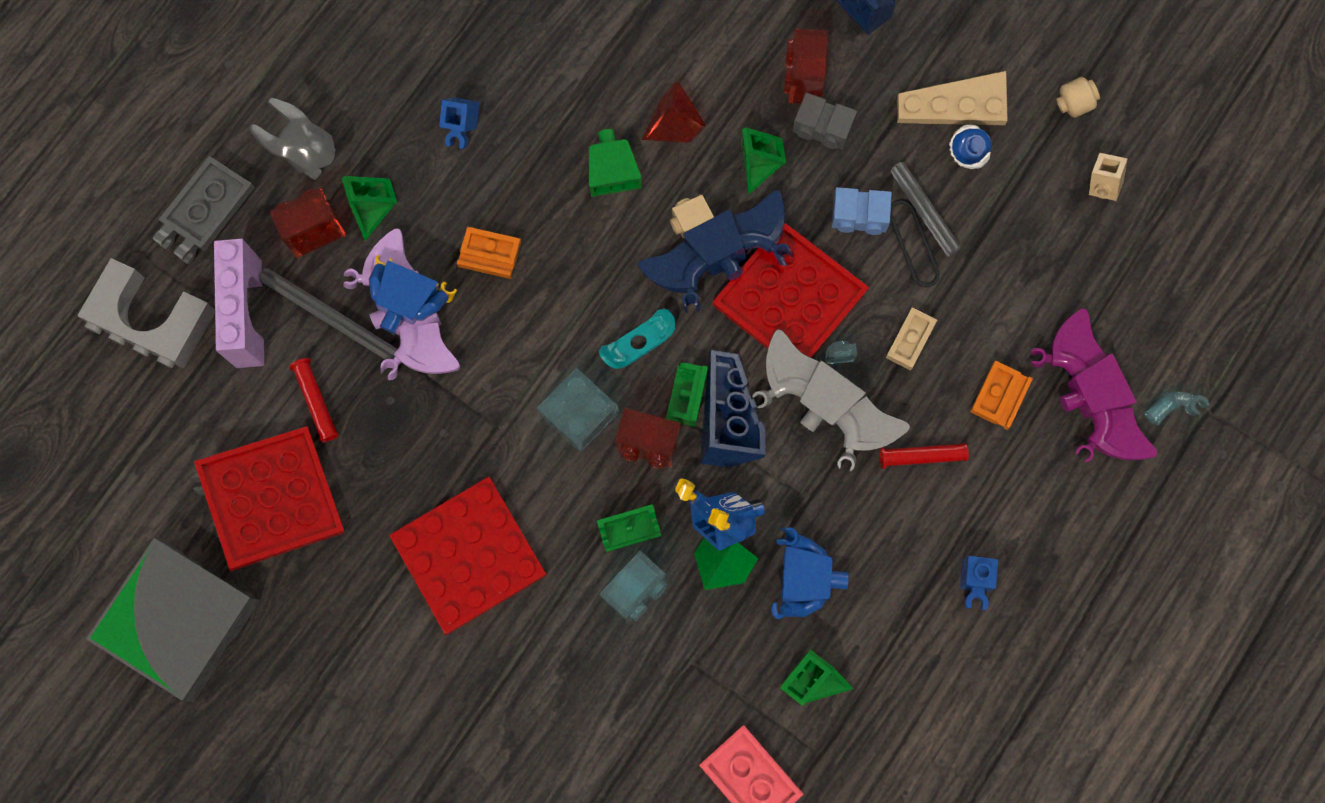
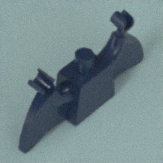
(719, 247)

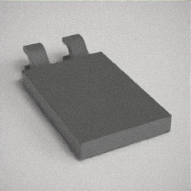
(202, 209)

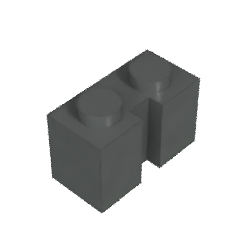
(824, 122)

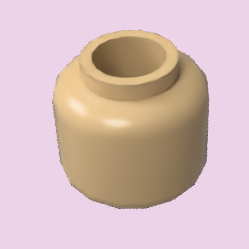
(1078, 97)

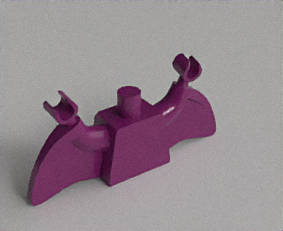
(1097, 391)

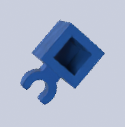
(459, 116)
(978, 576)

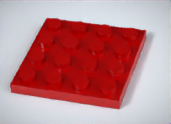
(800, 299)
(268, 498)
(467, 555)

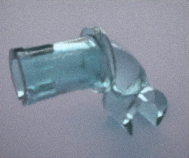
(1172, 401)

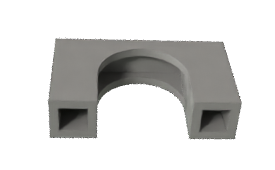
(172, 341)

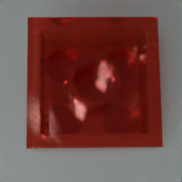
(805, 64)
(307, 222)
(647, 438)

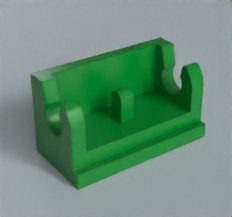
(687, 394)
(629, 528)

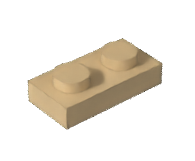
(911, 338)

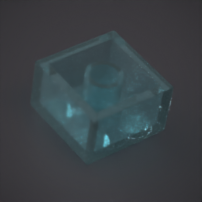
(578, 410)
(634, 588)

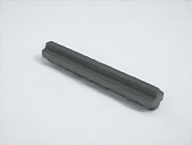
(925, 209)

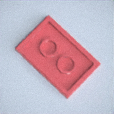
(748, 772)

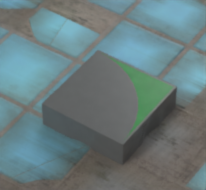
(172, 620)

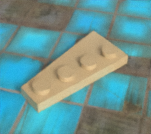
(966, 102)

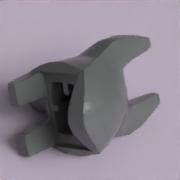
(298, 142)

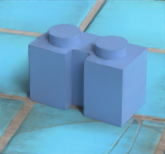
(861, 210)

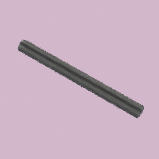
(327, 314)

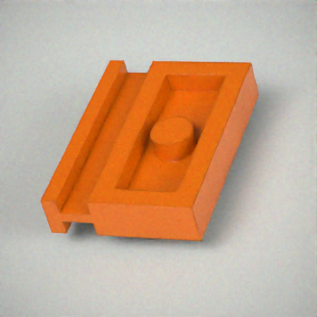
(489, 252)
(1001, 395)

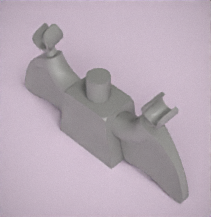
(828, 398)

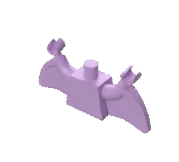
(420, 343)

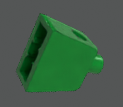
(612, 166)

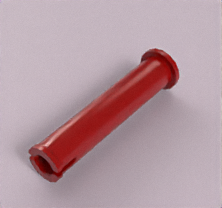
(314, 399)
(923, 455)

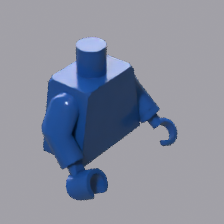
(805, 577)

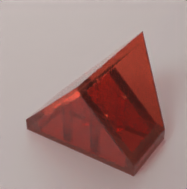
(674, 118)

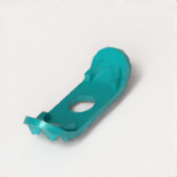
(655, 330)

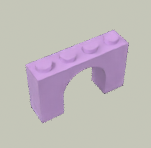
(235, 271)

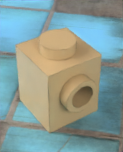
(1108, 176)
(689, 214)

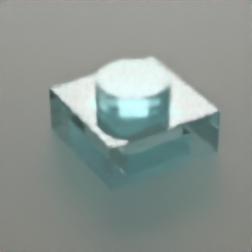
(841, 352)

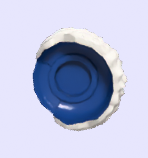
(970, 147)

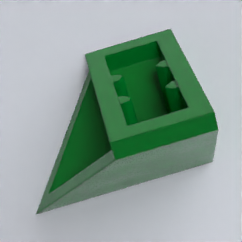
(761, 156)
(369, 200)
(723, 566)
(814, 680)

